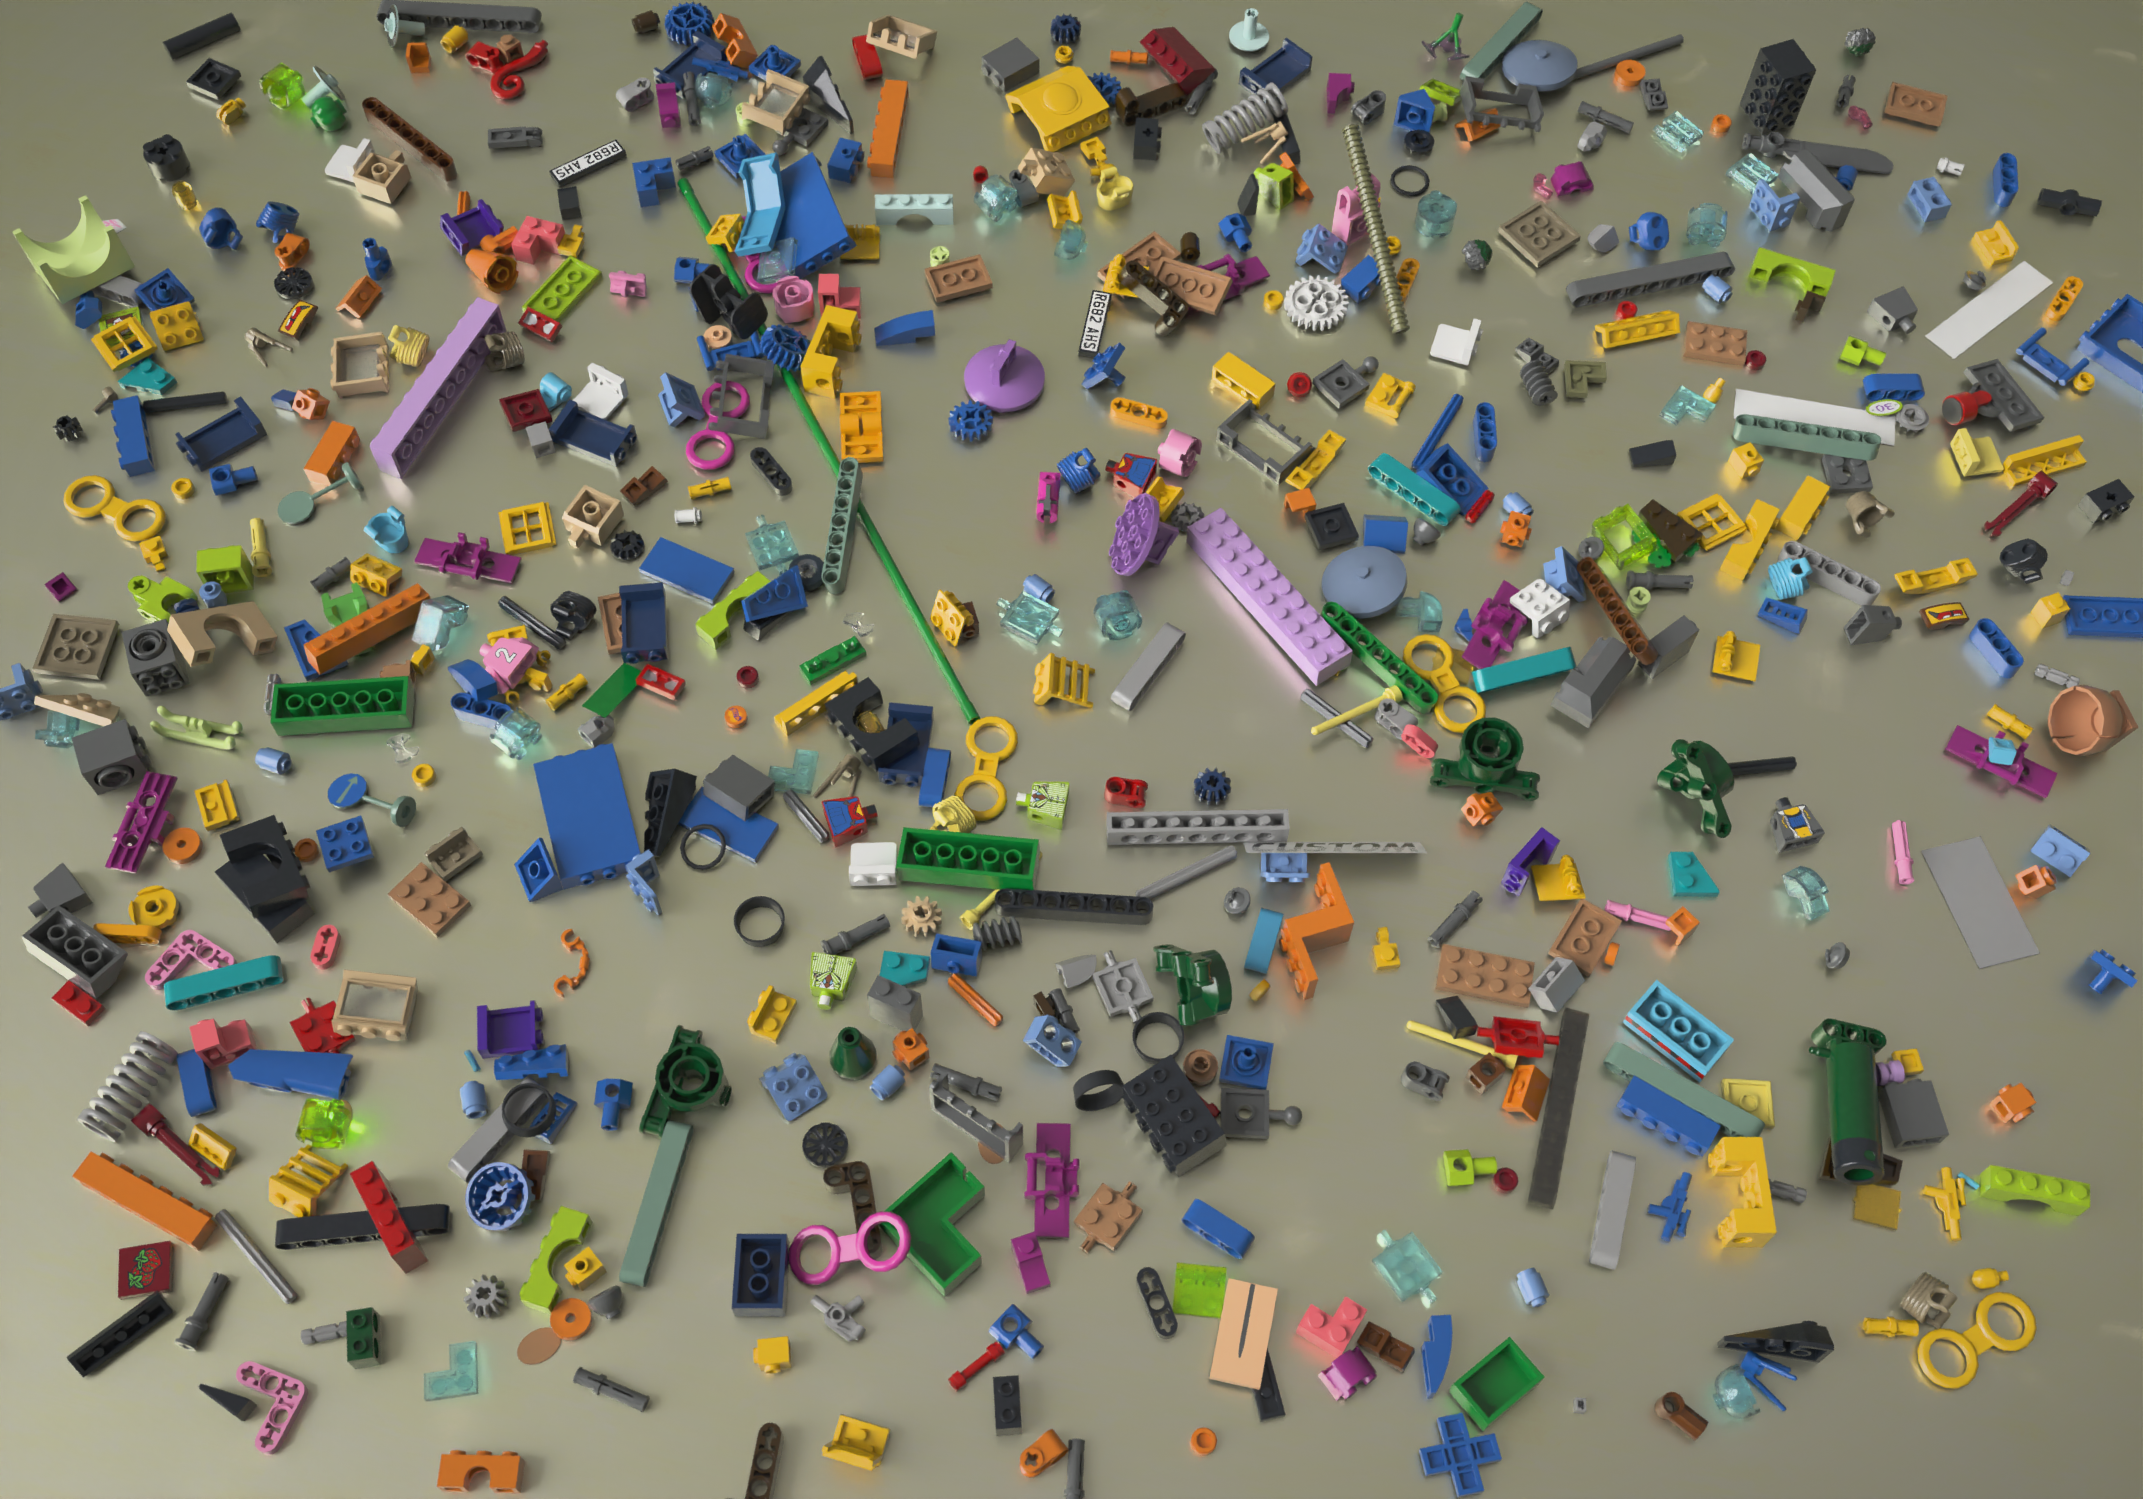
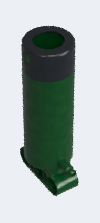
(1852, 1099)

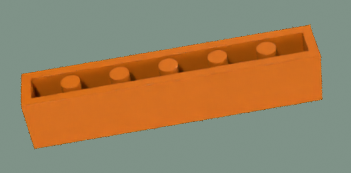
(889, 128)
(365, 629)
(145, 1200)

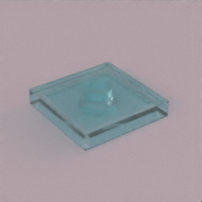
(779, 261)

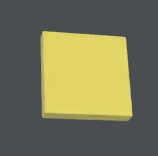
(1751, 1096)

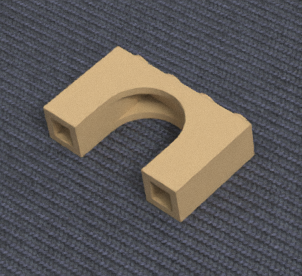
(243, 619)

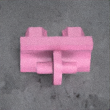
(628, 284)

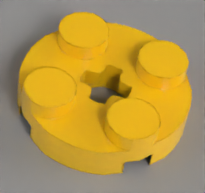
(151, 895)

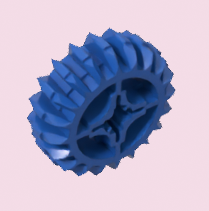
(686, 20)
(784, 346)

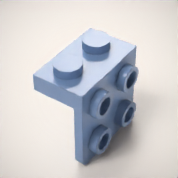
(1771, 209)
(1323, 247)
(21, 695)
(1284, 865)
(640, 873)
(794, 1086)

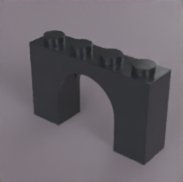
(875, 748)
(287, 884)

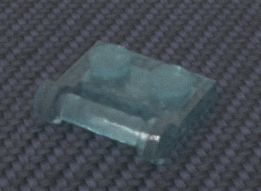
(1753, 169)

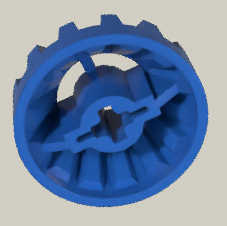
(485, 1193)

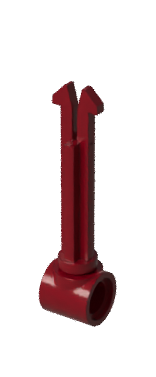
(2039, 487)
(154, 1124)

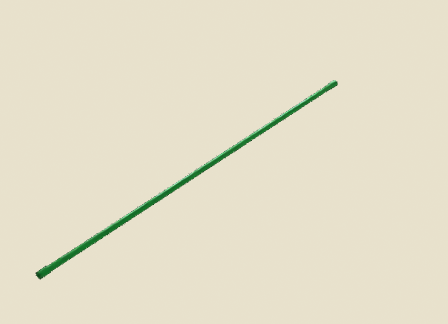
(965, 704)

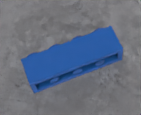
(133, 436)
(1668, 1116)

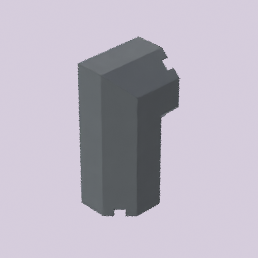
(1818, 190)
(1594, 680)

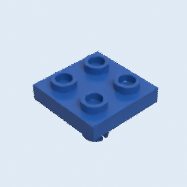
(775, 60)
(735, 151)
(163, 291)
(1104, 367)
(345, 844)
(2110, 971)
(1246, 1062)

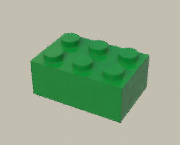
(1496, 1384)

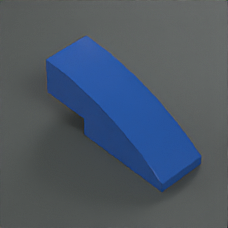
(905, 329)
(474, 679)
(1436, 1352)

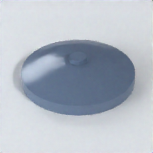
(1540, 64)
(1365, 581)

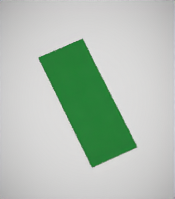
(613, 690)

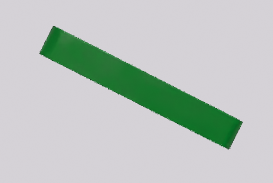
(1388, 661)

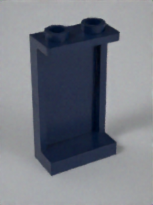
(701, 48)
(1280, 68)
(592, 435)
(222, 437)
(643, 623)
(909, 767)

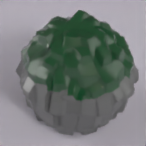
(1860, 41)
(1477, 254)

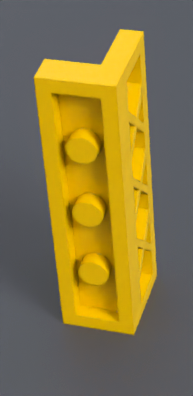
(1639, 328)
(2040, 456)
(814, 703)

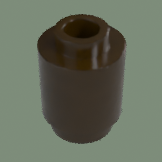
(645, 22)
(1190, 247)

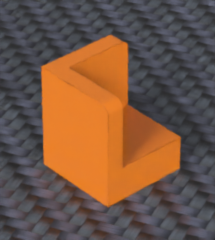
(418, 57)
(1300, 501)
(1683, 924)

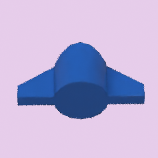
(1463, 625)

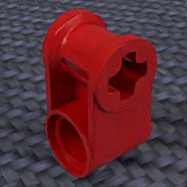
(484, 57)
(1127, 792)

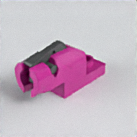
(1048, 496)

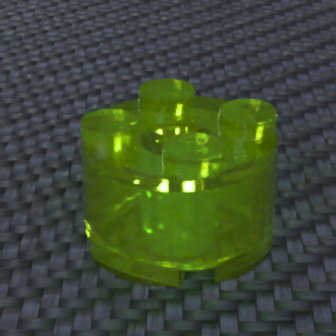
(282, 86)
(323, 1123)

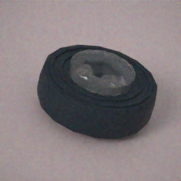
(813, 577)

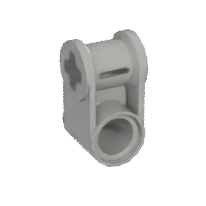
(634, 95)
(1394, 718)

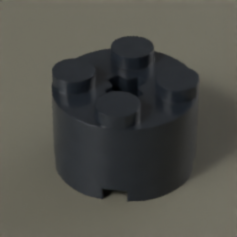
(166, 158)

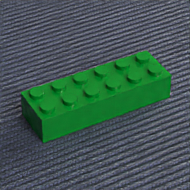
(342, 705)
(968, 859)

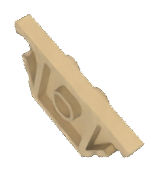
(81, 707)

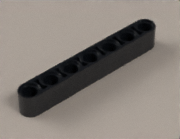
(1065, 899)
(356, 1227)

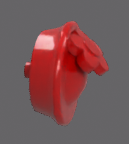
(1299, 384)

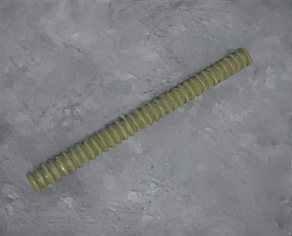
(1375, 229)

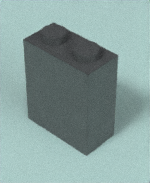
(1010, 64)
(1671, 645)
(738, 787)
(894, 1004)
(1912, 1113)

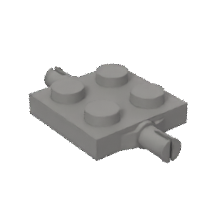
(1122, 987)

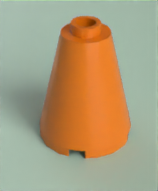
(493, 269)

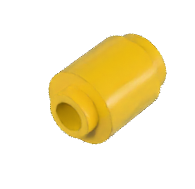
(454, 39)

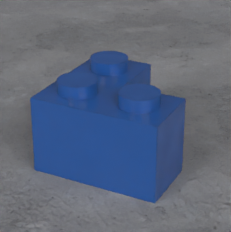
(653, 176)

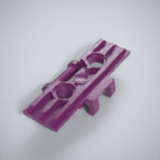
(1251, 269)
(449, 555)
(1489, 624)
(2038, 778)
(146, 824)
(1059, 1179)

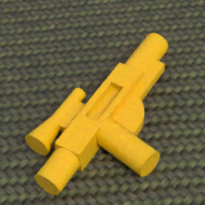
(1947, 1200)

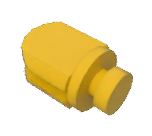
(231, 111)

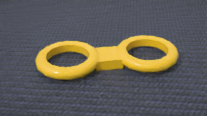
(114, 508)
(1443, 681)
(987, 765)
(1976, 1340)

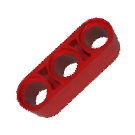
(867, 58)

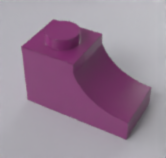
(1338, 90)
(668, 105)
(1030, 1262)

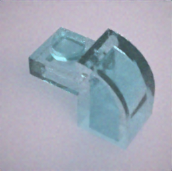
(1425, 608)
(59, 730)
(1809, 888)

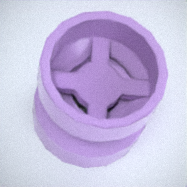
(1889, 1072)

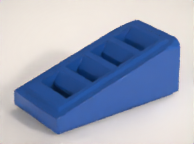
(1781, 620)
(550, 1135)

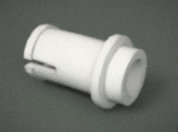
(1950, 166)
(691, 515)

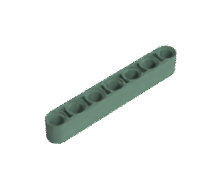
(1507, 36)
(1806, 437)
(842, 533)
(1733, 1120)
(656, 1203)

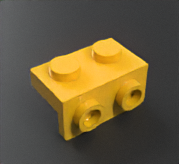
(1064, 208)
(1166, 496)

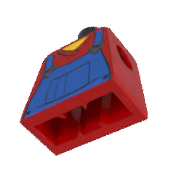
(1132, 473)
(847, 818)

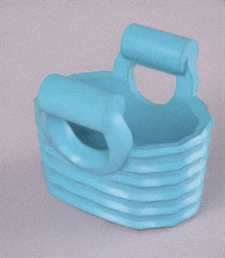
(388, 530)
(1785, 581)

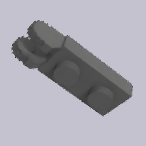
(514, 137)

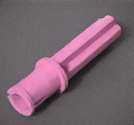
(1903, 859)
(1628, 912)

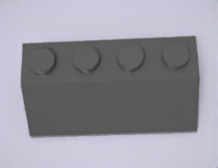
(76, 951)

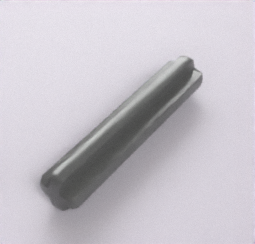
(806, 816)

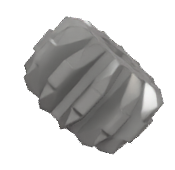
(493, 1289)

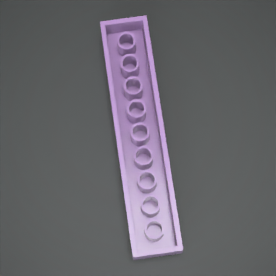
(436, 389)
(1269, 596)

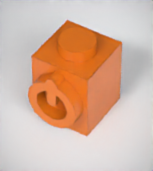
(2036, 881)
(2014, 1103)

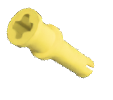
(260, 554)

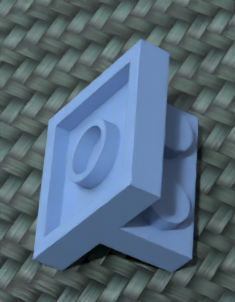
(679, 400)
(1563, 575)
(2060, 850)

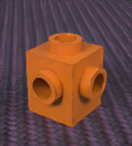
(310, 404)
(1516, 529)
(1481, 809)
(910, 1048)

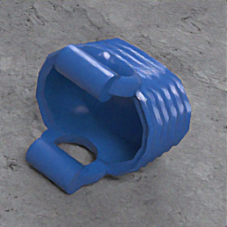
(278, 217)
(217, 228)
(1652, 231)
(1079, 476)

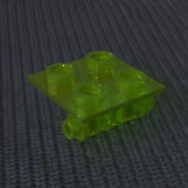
(1199, 1290)

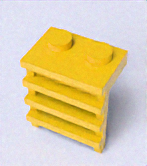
(1051, 680)
(297, 1192)
(857, 1442)

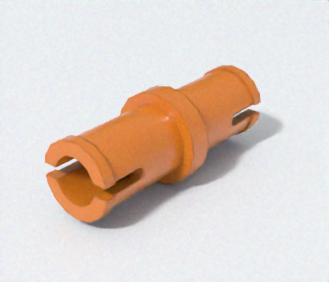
(1129, 57)

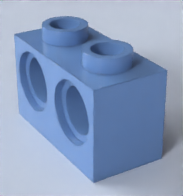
(1929, 199)
(1050, 1045)

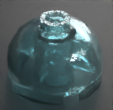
(713, 90)
(1071, 241)
(1734, 1394)

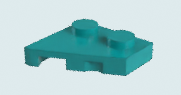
(148, 378)
(1689, 876)
(904, 968)

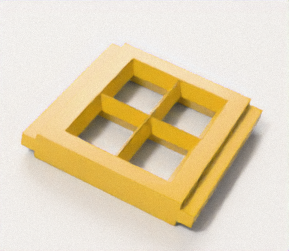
(139, 334)
(545, 523)
(1722, 536)

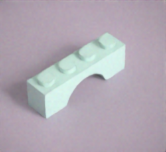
(892, 207)

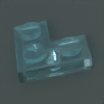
(1685, 402)
(800, 776)
(460, 1379)

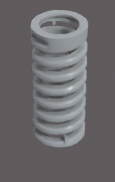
(1213, 128)
(147, 1044)

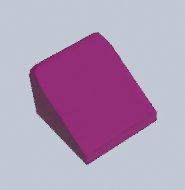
(60, 586)

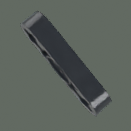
(770, 462)
(1144, 1288)

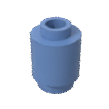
(1717, 289)
(1517, 503)
(1038, 588)
(213, 595)
(273, 760)
(887, 1081)
(473, 1099)
(1532, 1287)

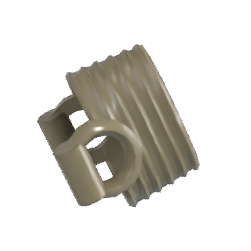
(505, 346)
(1866, 511)
(1928, 1293)

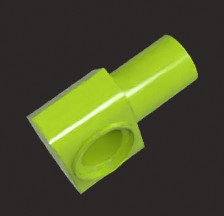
(1858, 349)
(1471, 1165)

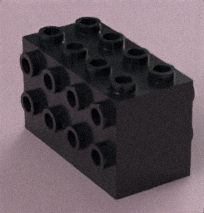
(1777, 86)
(1173, 1116)

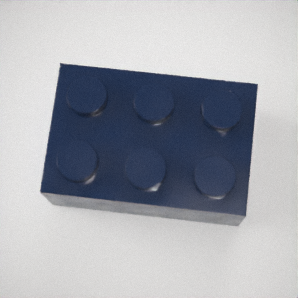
(760, 1275)

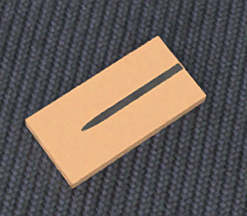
(1243, 1334)

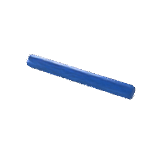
(1437, 431)

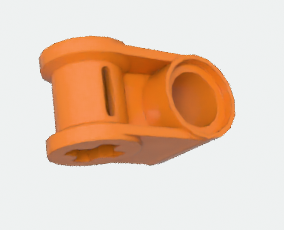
(291, 250)
(1046, 1452)

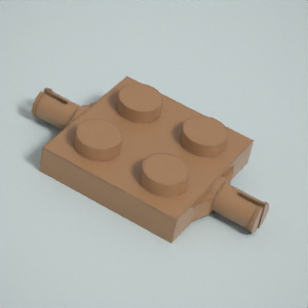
(1108, 1217)

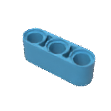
(1263, 940)

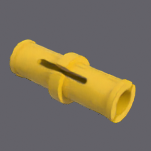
(709, 487)
(566, 691)
(2010, 721)
(1890, 1326)

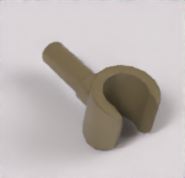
(109, 396)

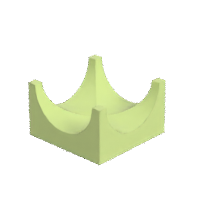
(80, 260)

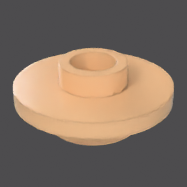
(717, 336)

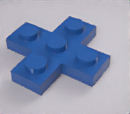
(1460, 1455)

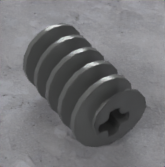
(1538, 383)
(996, 932)

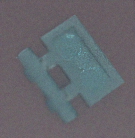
(1680, 127)

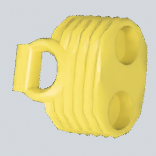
(1116, 192)
(409, 351)
(954, 815)

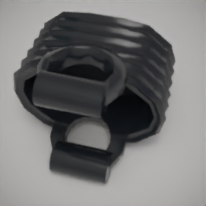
(2022, 557)
(574, 609)

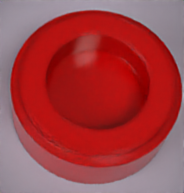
(1626, 310)

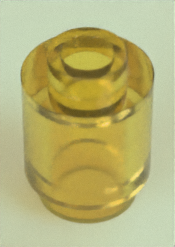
(184, 195)
(869, 722)

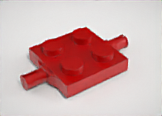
(316, 1029)
(1517, 1037)

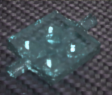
(771, 545)
(1029, 617)
(1407, 1266)

